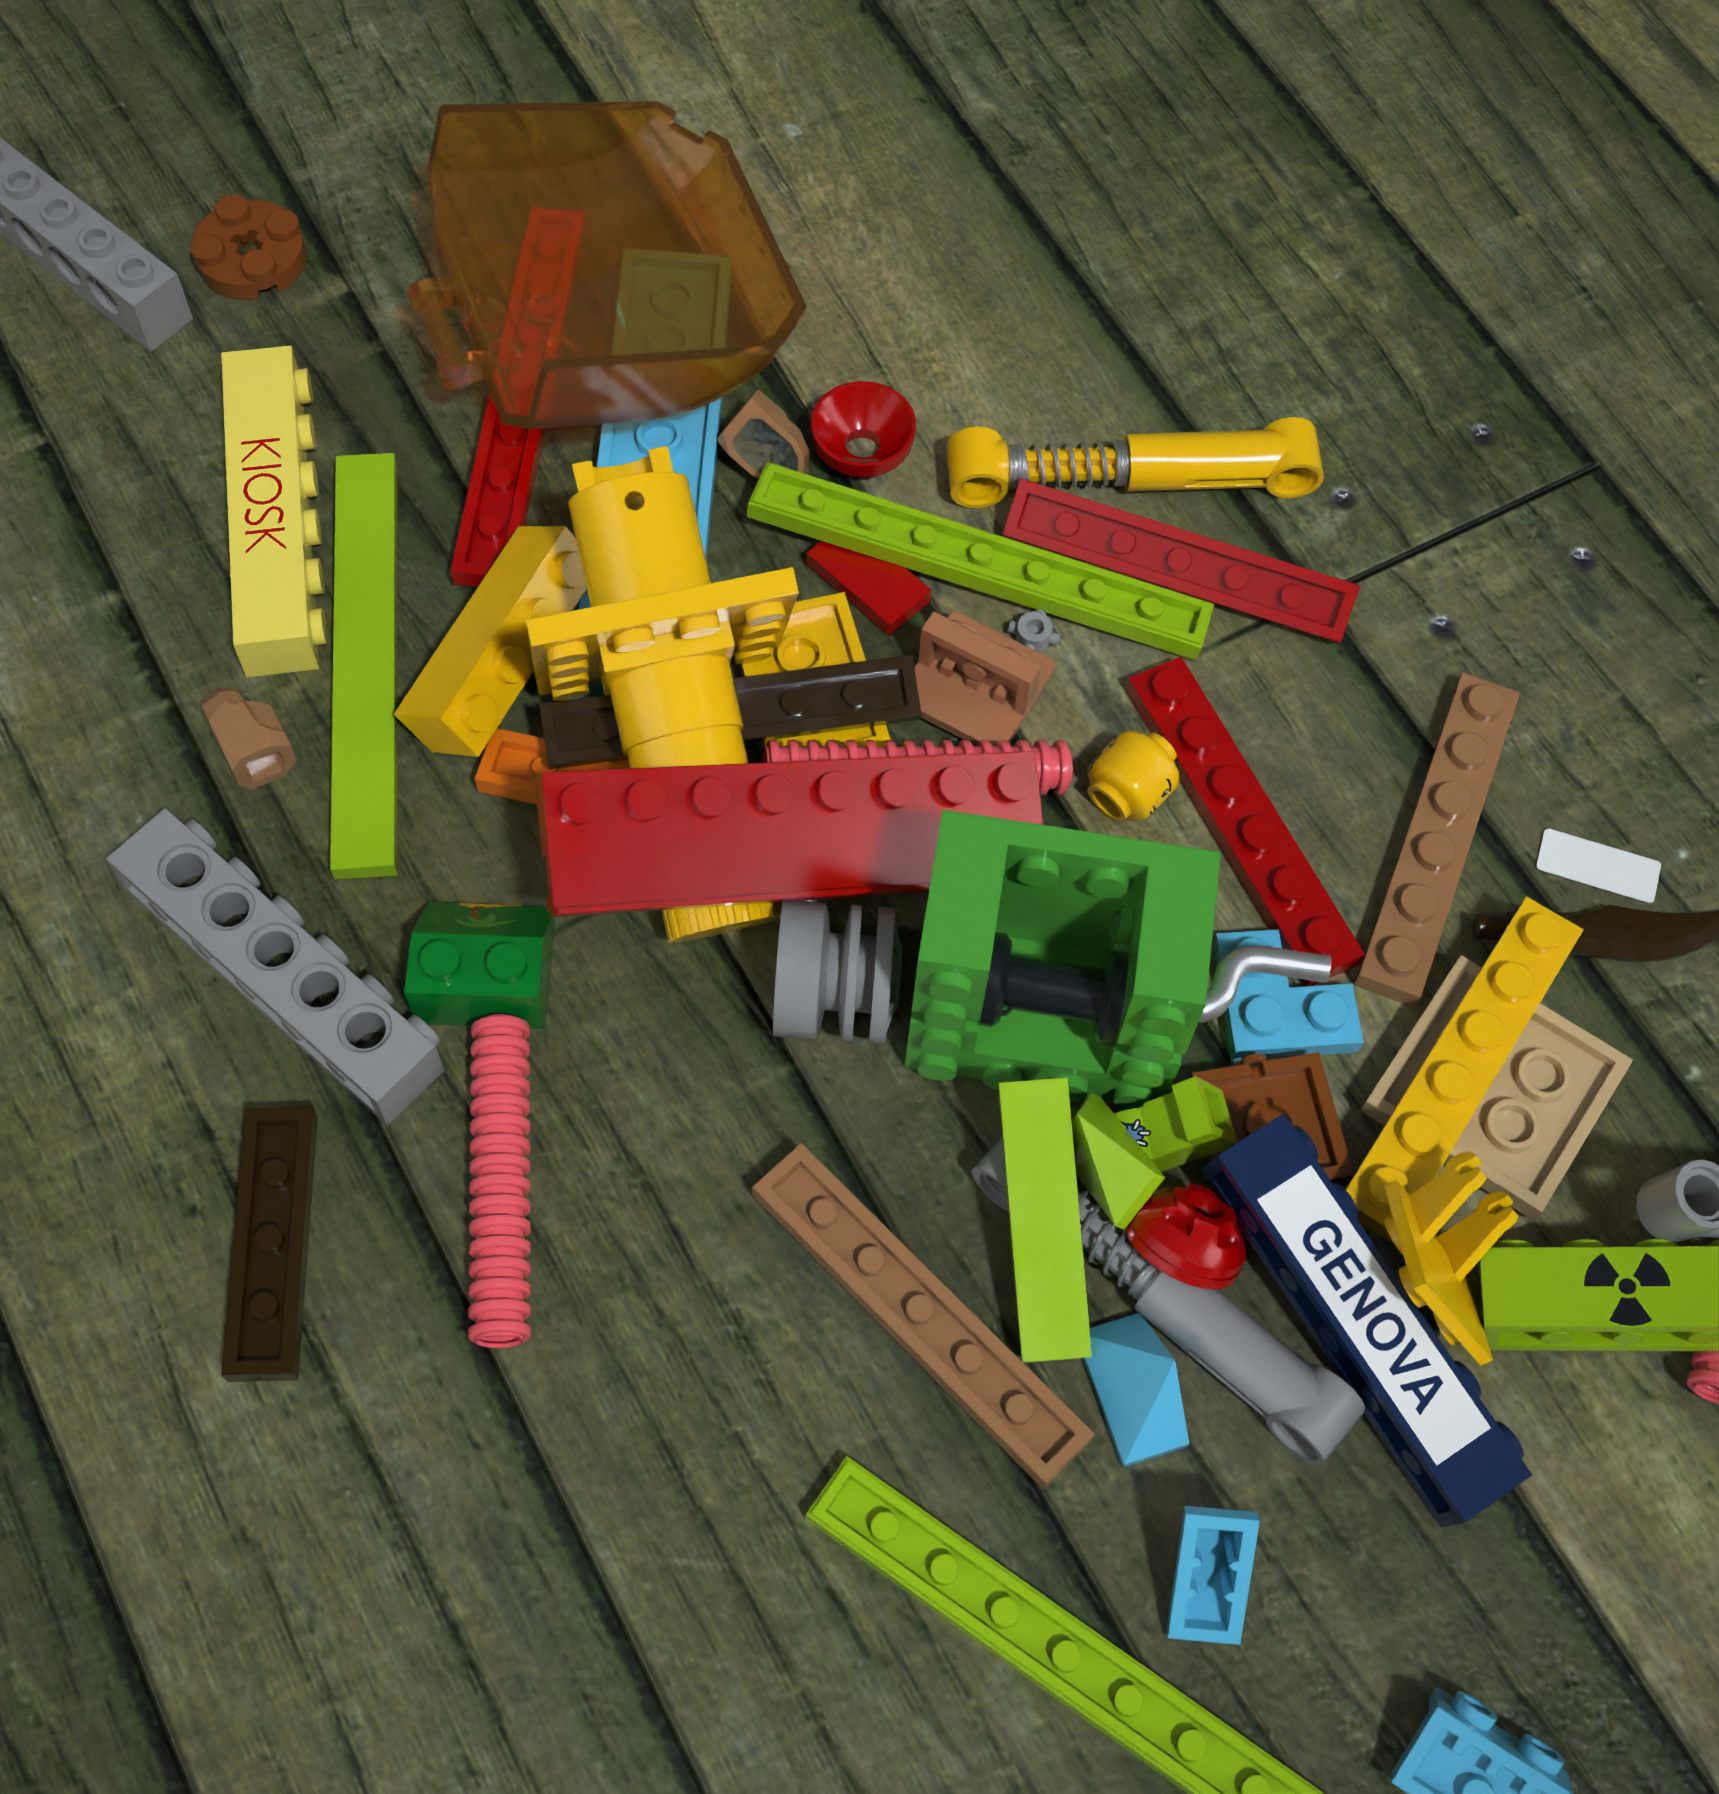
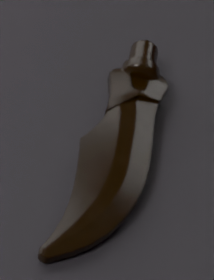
(1624, 932)

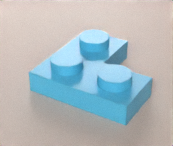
(1281, 1019)

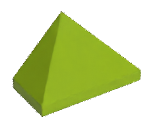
(1112, 1162)

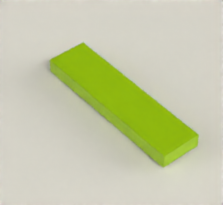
(1044, 1220)

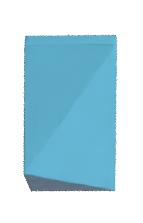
(1136, 1389)
(1212, 1575)

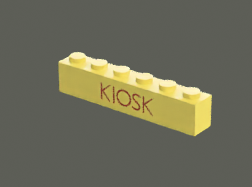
(271, 512)

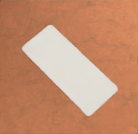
(1598, 865)

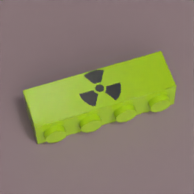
(1600, 1296)

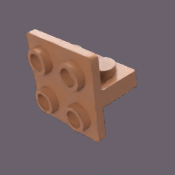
(977, 678)

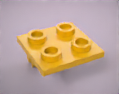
(1440, 1264)

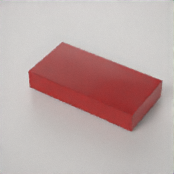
(875, 587)

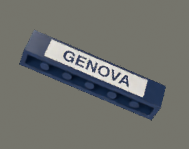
(1367, 1323)

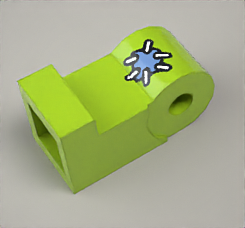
(1182, 1124)

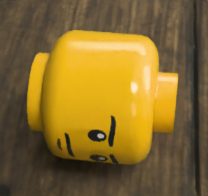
(1133, 776)

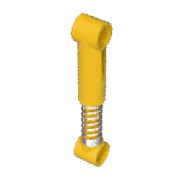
(1277, 458)

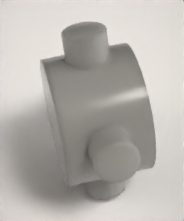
(1034, 631)

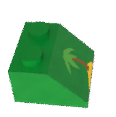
(480, 963)

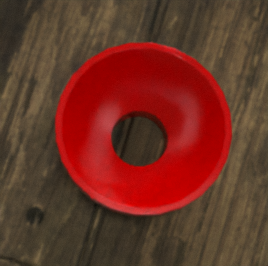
(867, 412)
(1189, 1236)

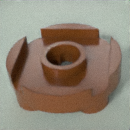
(243, 223)

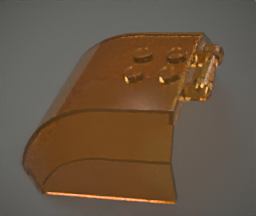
(598, 263)

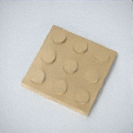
(1535, 1106)

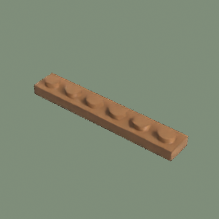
(1437, 841)
(923, 1316)

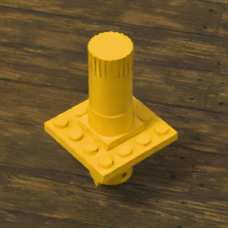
(661, 637)

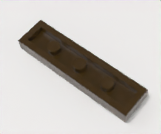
(270, 1245)

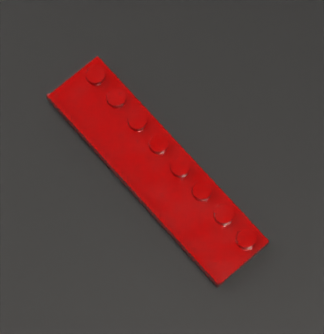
(763, 828)

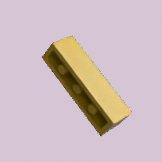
(487, 649)

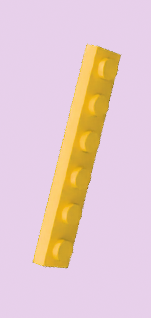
(1464, 1060)

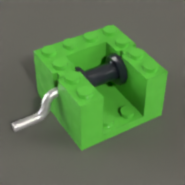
(1039, 984)

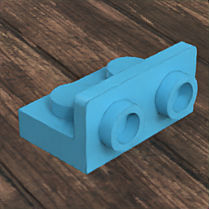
(1468, 1754)

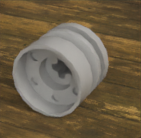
(835, 972)

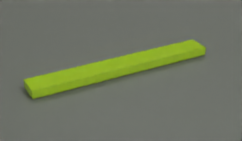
(981, 560)
(365, 669)
(1044, 1641)

